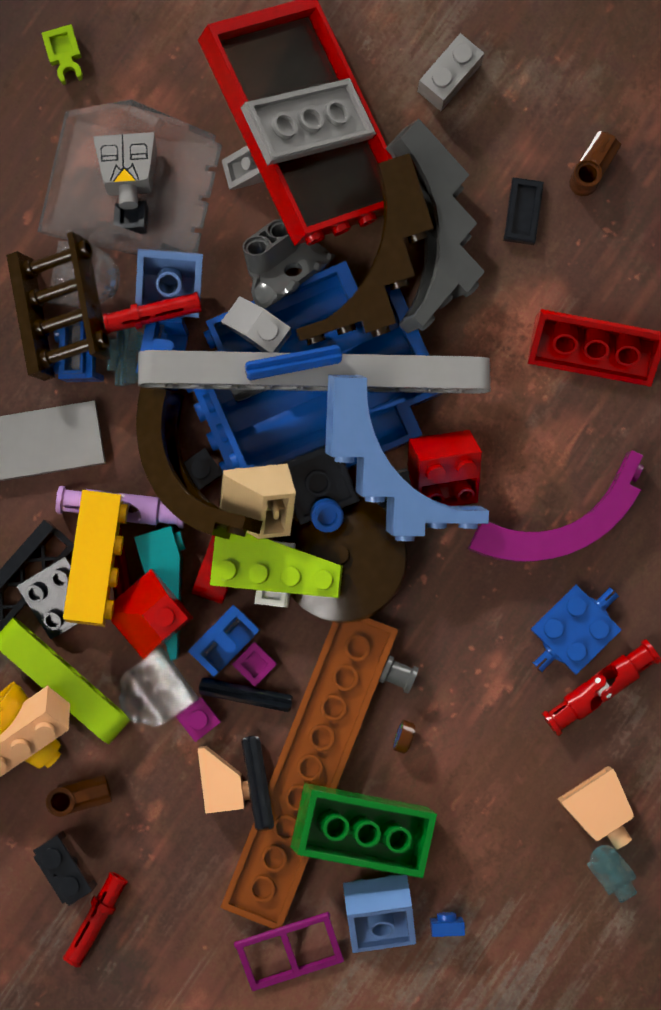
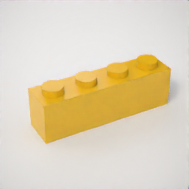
(94, 558)

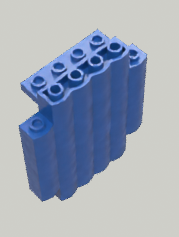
(287, 422)

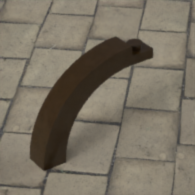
(163, 463)

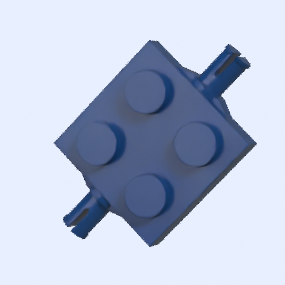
(575, 629)

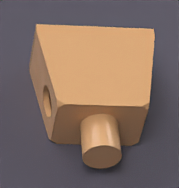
(600, 807)

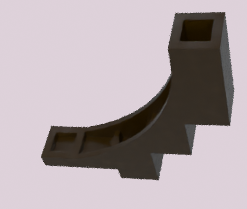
(404, 218)

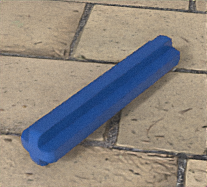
(293, 362)

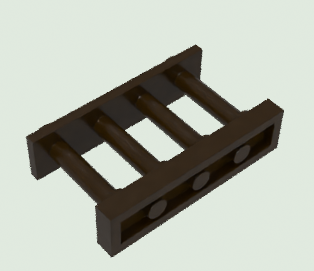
(30, 300)

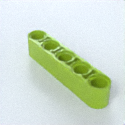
(50, 669)

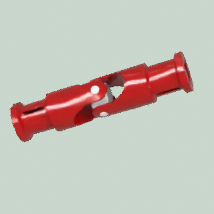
(596, 691)

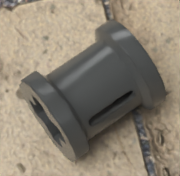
(398, 674)

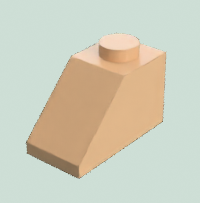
(221, 783)

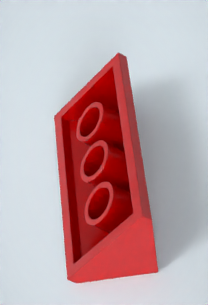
(595, 347)

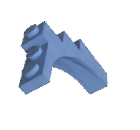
(352, 435)

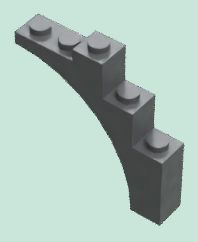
(447, 265)

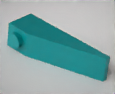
(162, 553)

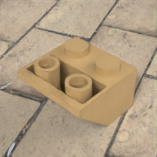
(261, 494)

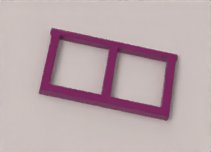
(296, 971)

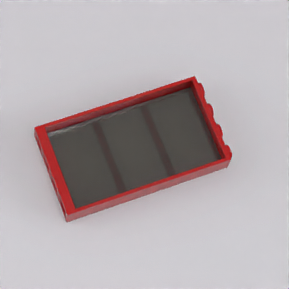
(287, 52)

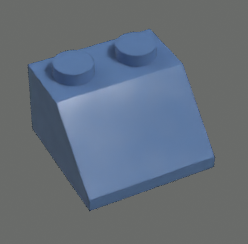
(167, 276)
(379, 913)

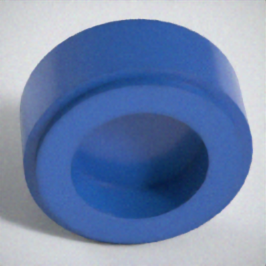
(326, 515)

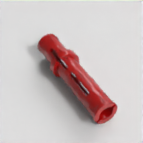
(152, 312)
(101, 908)

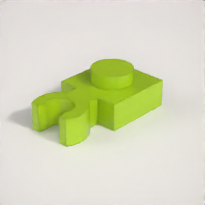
(62, 50)

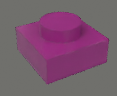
(254, 664)
(198, 719)

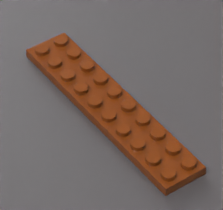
(312, 755)

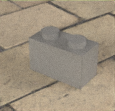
(450, 72)

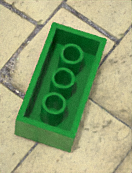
(363, 830)

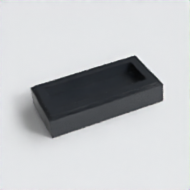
(523, 211)

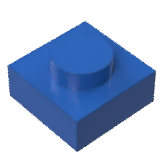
(447, 925)

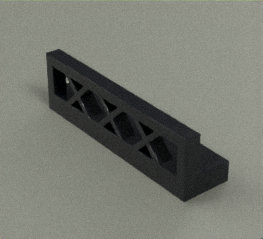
(22, 557)

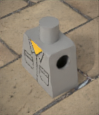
(127, 165)

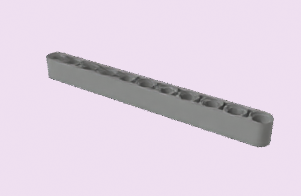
(383, 372)

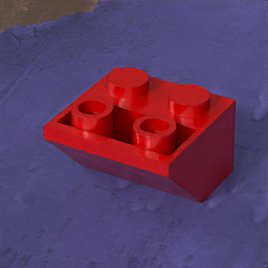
(446, 467)

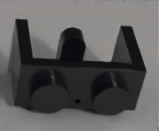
(62, 870)

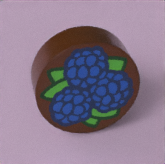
(404, 736)

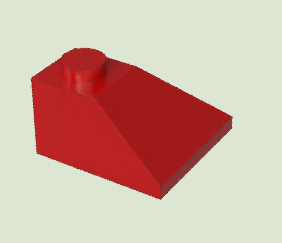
(149, 614)

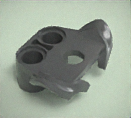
(271, 254)

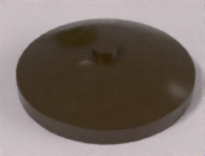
(370, 560)

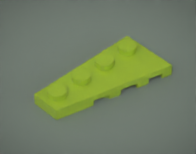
(272, 567)

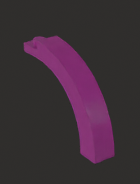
(523, 546)

